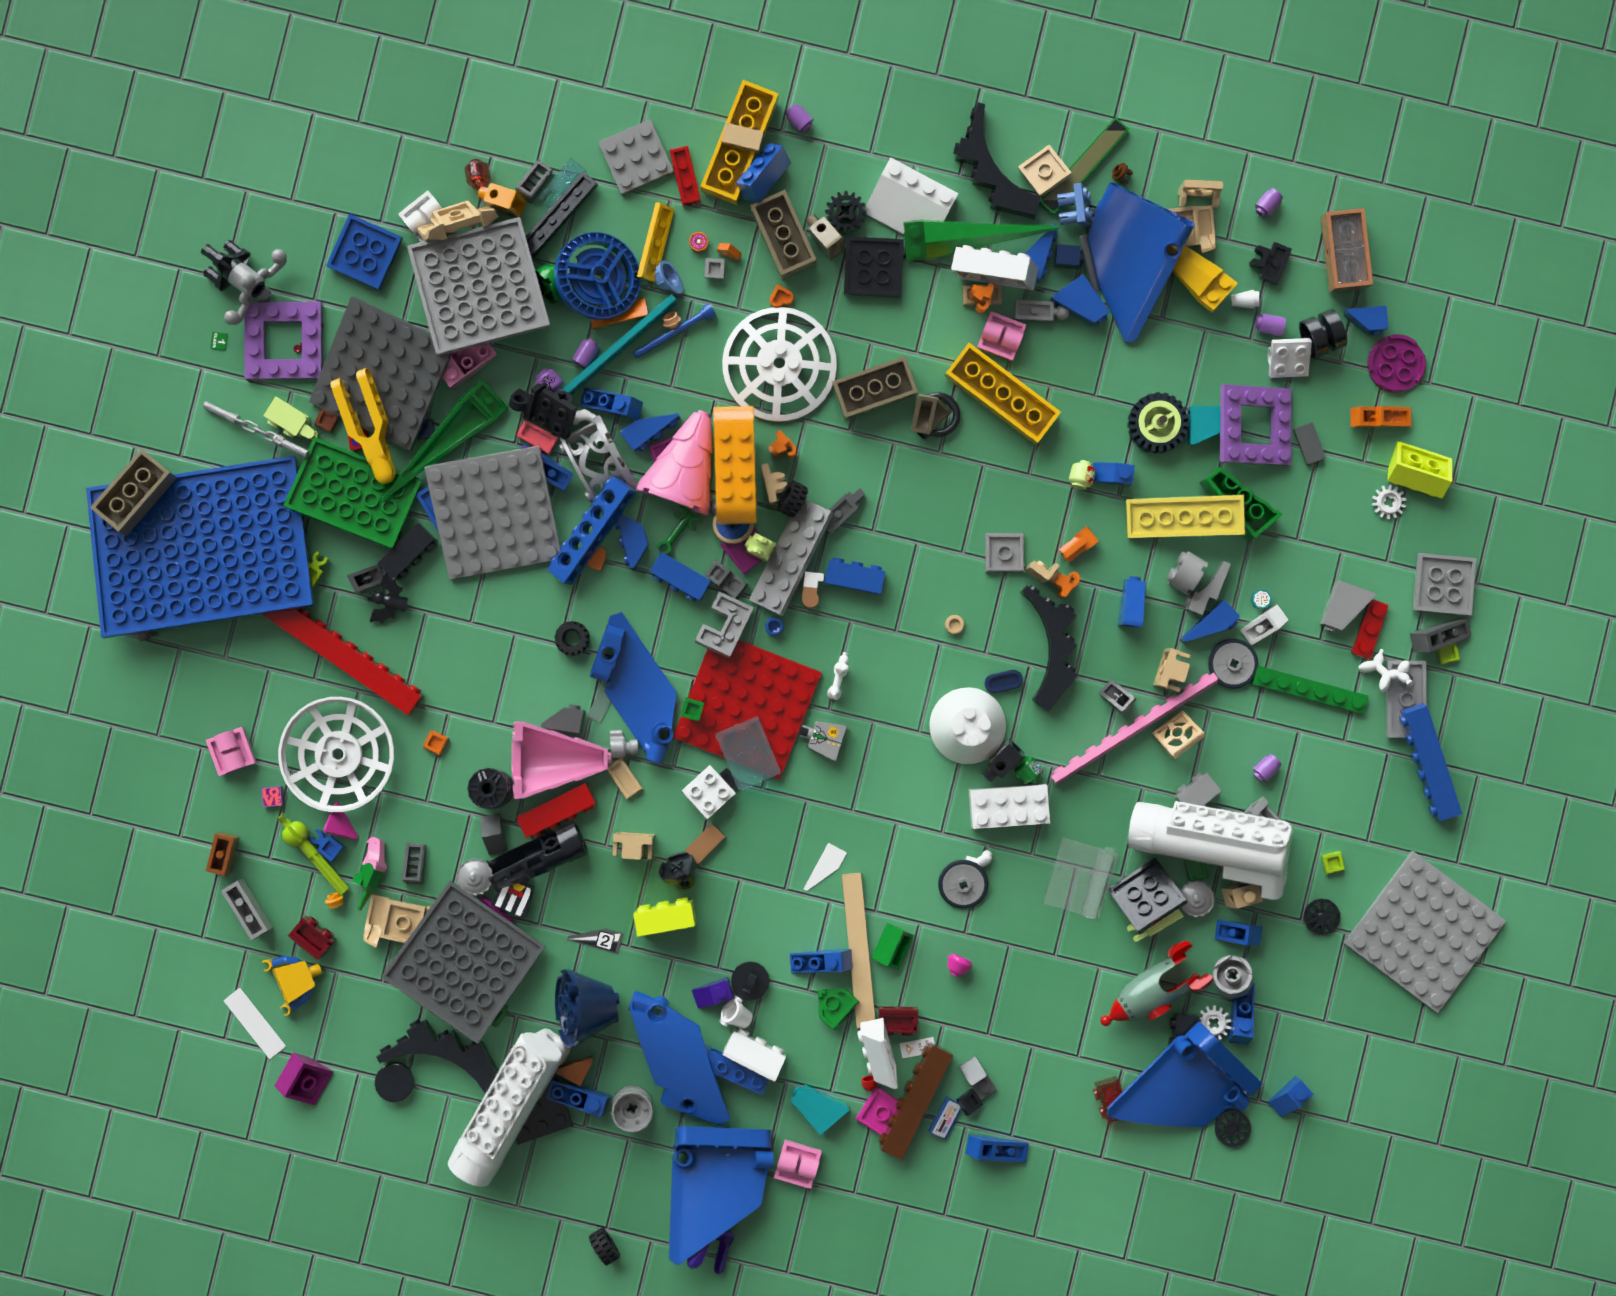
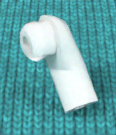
(582, 415)
(983, 860)

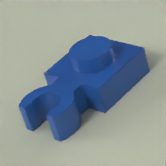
(329, 846)

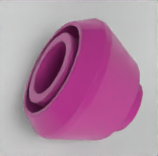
(958, 965)

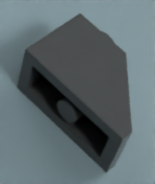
(566, 719)

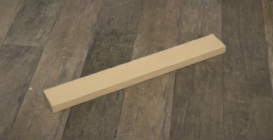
(859, 947)

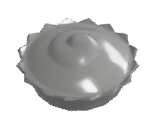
(474, 876)
(1199, 899)

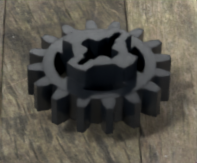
(840, 217)

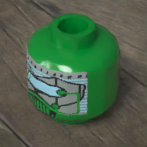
(1028, 770)

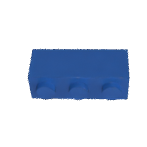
(763, 172)
(855, 576)
(680, 577)

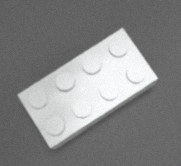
(995, 267)
(1009, 806)

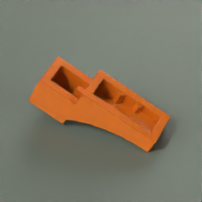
(1380, 416)

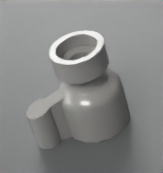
(620, 747)

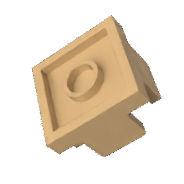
(1171, 669)
(633, 844)

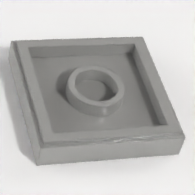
(1004, 552)

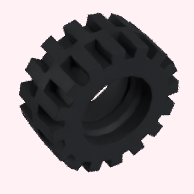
(792, 498)
(560, 642)
(604, 1246)

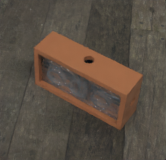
(1346, 250)

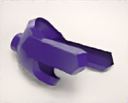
(721, 1256)

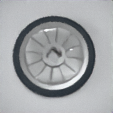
(1238, 651)
(967, 895)

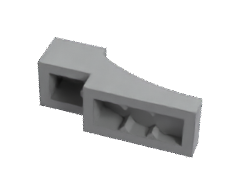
(1198, 600)

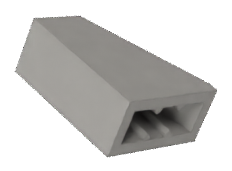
(1344, 605)

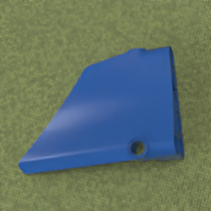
(1132, 255)
(1187, 1084)
(715, 1184)

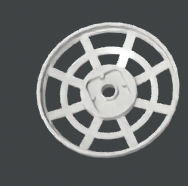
(779, 376)
(325, 757)

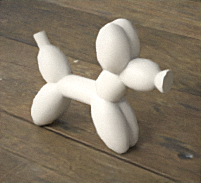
(1376, 664)
(840, 670)

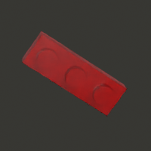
(1369, 629)

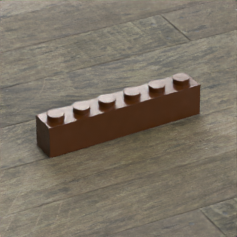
(915, 1100)

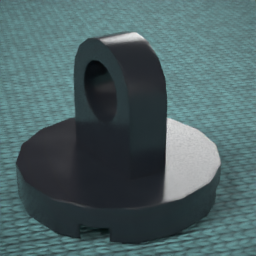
(678, 869)
(750, 980)

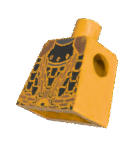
(503, 199)

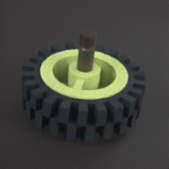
(1158, 422)

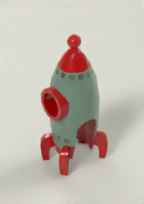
(1143, 994)

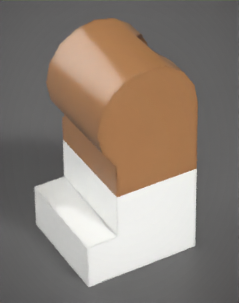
(810, 597)

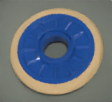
(732, 535)

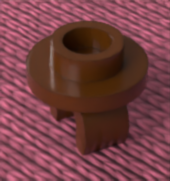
(1119, 172)

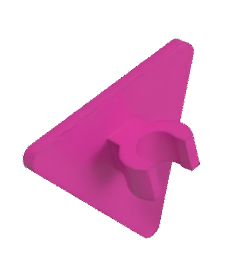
(339, 825)

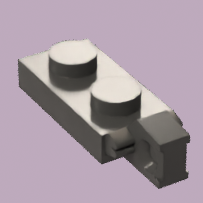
(844, 509)

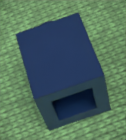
(1068, 256)

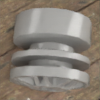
(625, 1117)

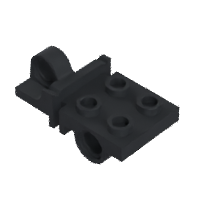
(550, 408)

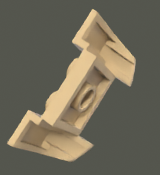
(456, 217)
(1204, 231)
(391, 920)

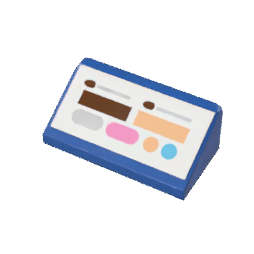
(945, 1118)

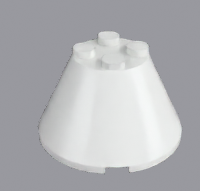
(967, 725)

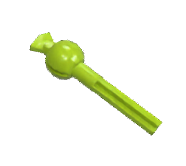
(296, 835)

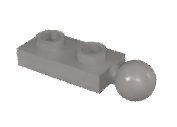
(1039, 311)

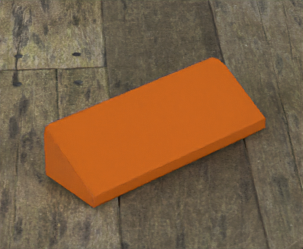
(637, 311)

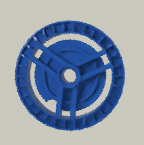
(587, 285)

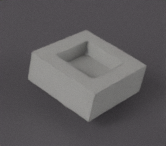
(714, 268)

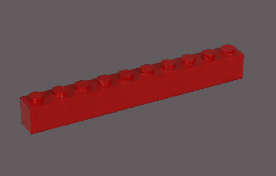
(348, 658)

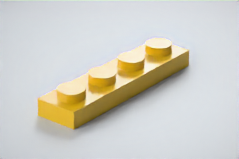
(655, 241)

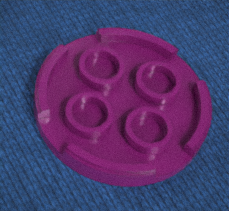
(1396, 363)

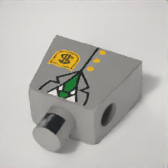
(824, 738)

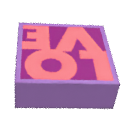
(272, 796)

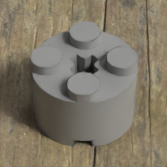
(1186, 573)
(1230, 987)

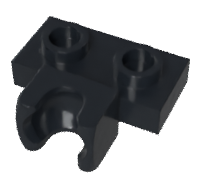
(1271, 262)

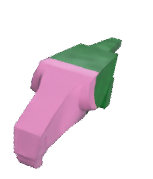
(372, 869)

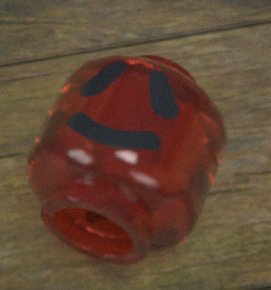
(477, 174)

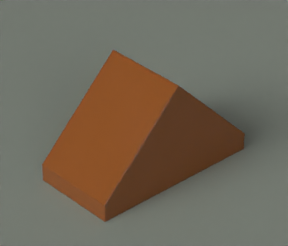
(576, 1070)

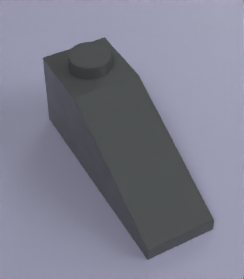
(1440, 635)

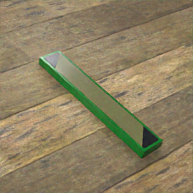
(1086, 163)

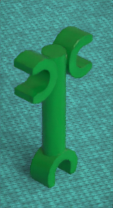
(686, 518)

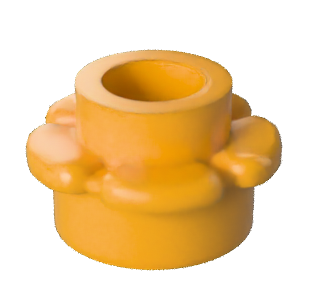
(334, 900)

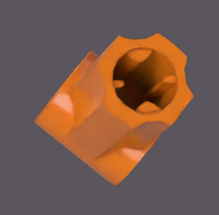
(1082, 541)

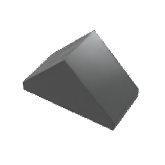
(366, 579)
(1117, 696)
(493, 834)

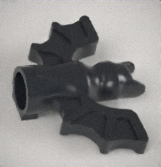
(391, 601)

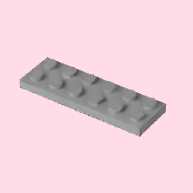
(791, 558)

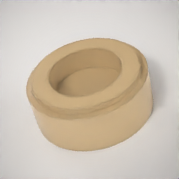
(954, 624)

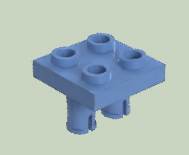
(1082, 214)

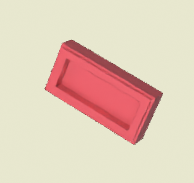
(537, 436)

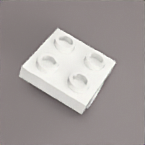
(420, 213)
(1289, 357)
(708, 792)

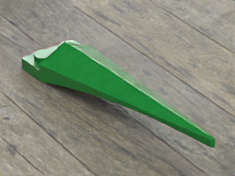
(939, 238)
(470, 415)

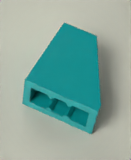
(1203, 423)
(818, 1107)

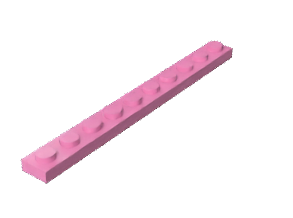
(1140, 724)

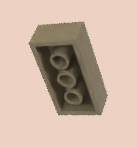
(783, 234)
(874, 388)
(133, 492)

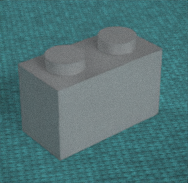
(1199, 791)

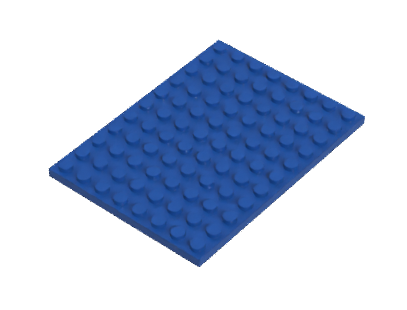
(204, 552)

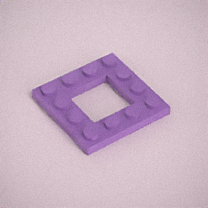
(257, 365)
(1231, 448)

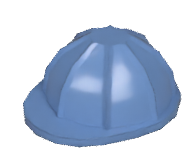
(668, 277)

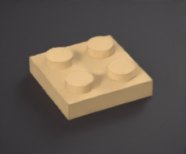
(1044, 171)

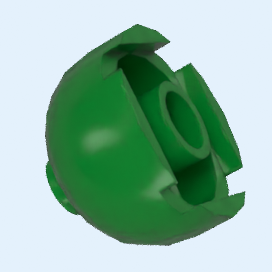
(545, 276)

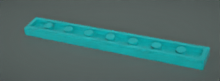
(620, 345)

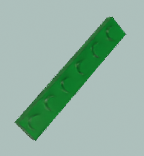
(1310, 690)

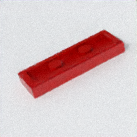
(685, 175)

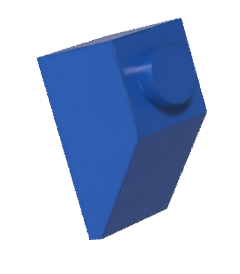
(1369, 319)
(1114, 473)
(1238, 932)
(1290, 1097)

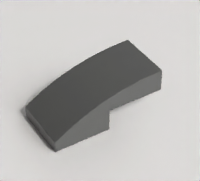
(726, 579)

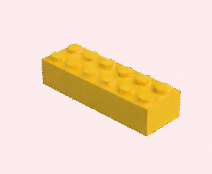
(753, 110)
(1002, 393)

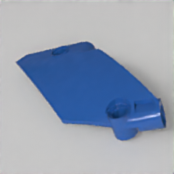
(636, 686)
(677, 1059)

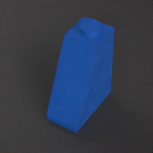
(1082, 301)
(1132, 603)

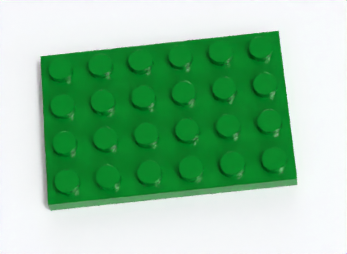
(344, 493)

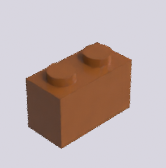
(222, 854)

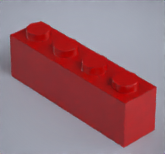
(556, 810)

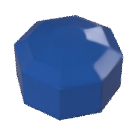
(774, 626)

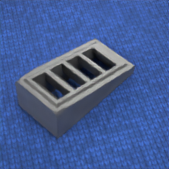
(530, 196)
(421, 863)

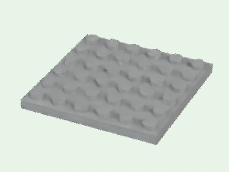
(478, 286)
(493, 512)
(1424, 931)

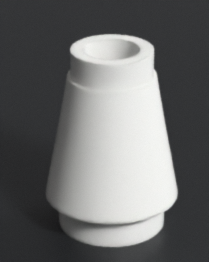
(1246, 299)

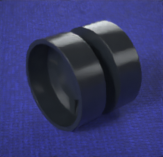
(1324, 333)

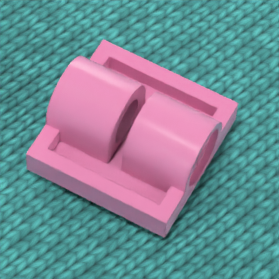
(1001, 336)
(231, 751)
(797, 1164)

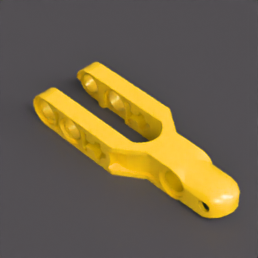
(374, 447)

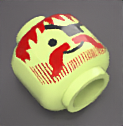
(1082, 475)

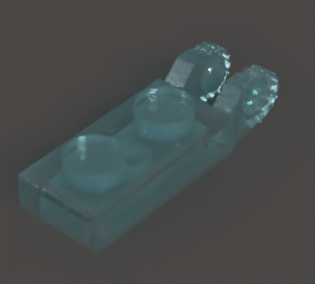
(562, 181)

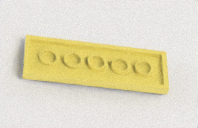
(1185, 516)

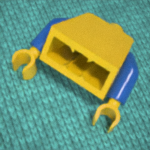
(293, 980)

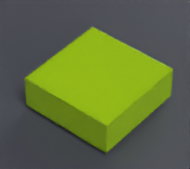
(1448, 654)
(1333, 862)

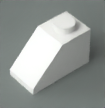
(1264, 625)

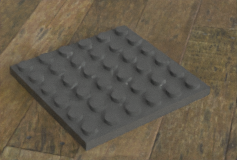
(399, 361)
(463, 962)

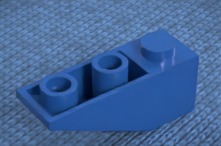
(1041, 252)
(612, 403)
(644, 430)
(821, 961)
(1242, 1018)
(579, 1097)

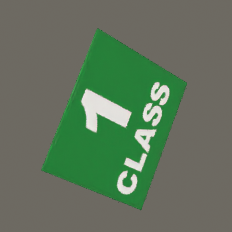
(219, 341)

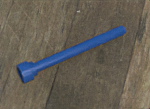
(706, 313)

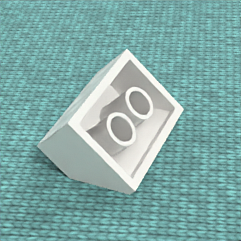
(879, 1052)
(754, 1053)

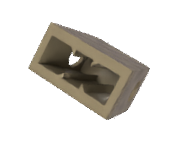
(825, 236)

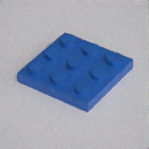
(364, 252)

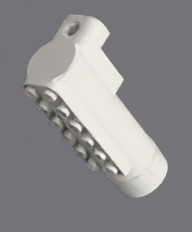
(1246, 845)
(507, 1106)

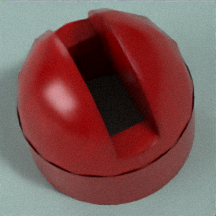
(868, 1083)

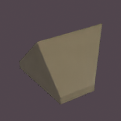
(928, 414)

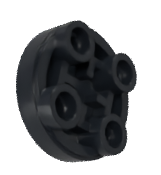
(394, 1082)

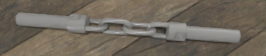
(277, 439)

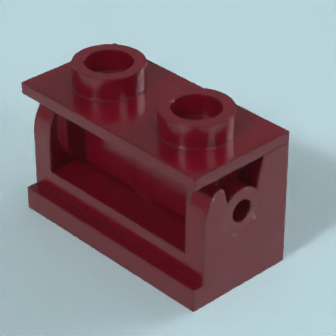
(312, 937)
(899, 1019)

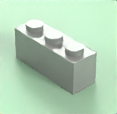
(247, 909)

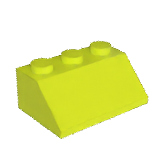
(1420, 470)

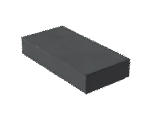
(1309, 443)

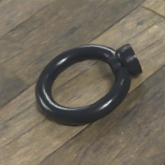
(955, 420)

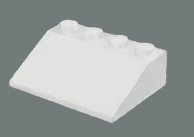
(908, 196)

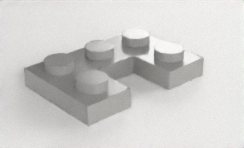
(737, 618)

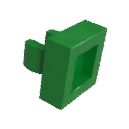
(692, 709)

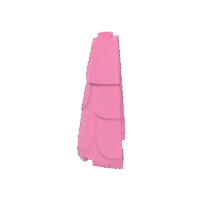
(684, 466)
(550, 759)

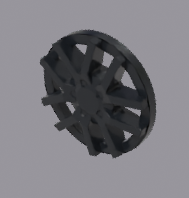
(1322, 916)
(1232, 1128)

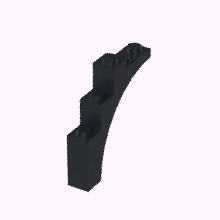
(974, 151)
(1060, 646)
(422, 1040)

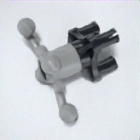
(235, 271)

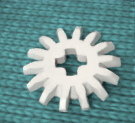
(1395, 505)
(1215, 1014)

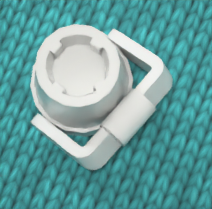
(735, 1013)

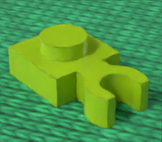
(315, 570)

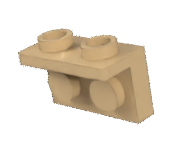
(1039, 571)

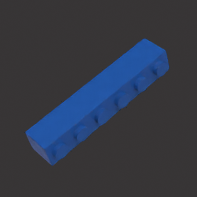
(1430, 761)

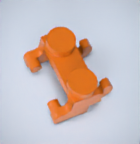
(981, 295)
(781, 445)
(1064, 583)

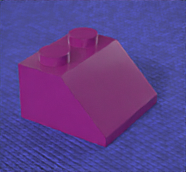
(303, 1079)

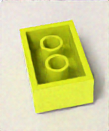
(664, 916)

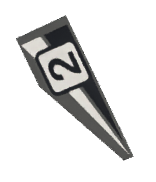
(602, 939)

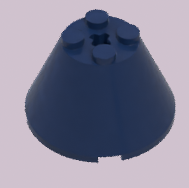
(583, 1007)

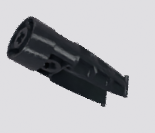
(537, 857)

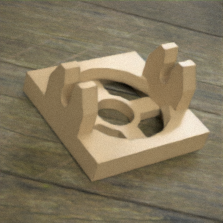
(1200, 188)
(773, 483)
(1175, 751)

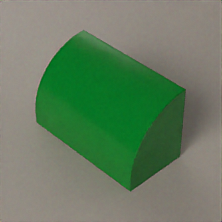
(892, 946)

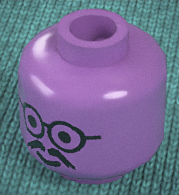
(551, 379)

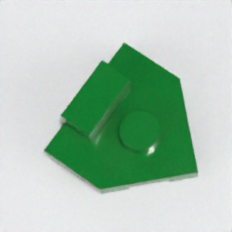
(835, 1006)

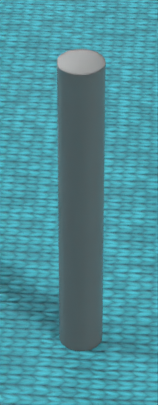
(1088, 262)

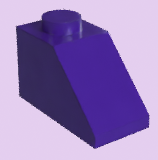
(713, 993)

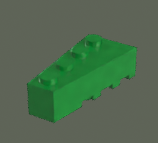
(1258, 512)

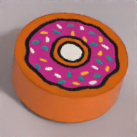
(698, 242)

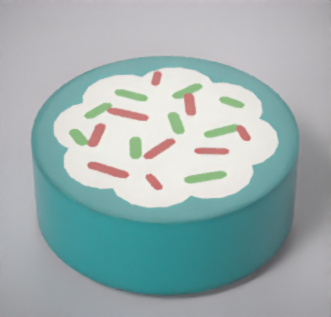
(1261, 599)

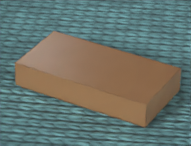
(705, 843)

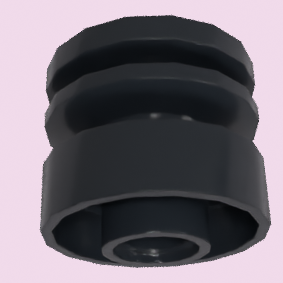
(480, 785)

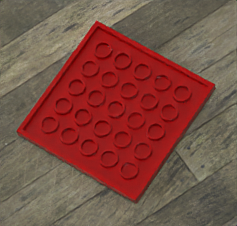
(749, 687)

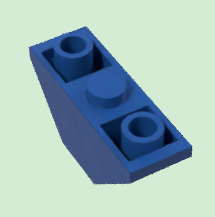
(633, 539)

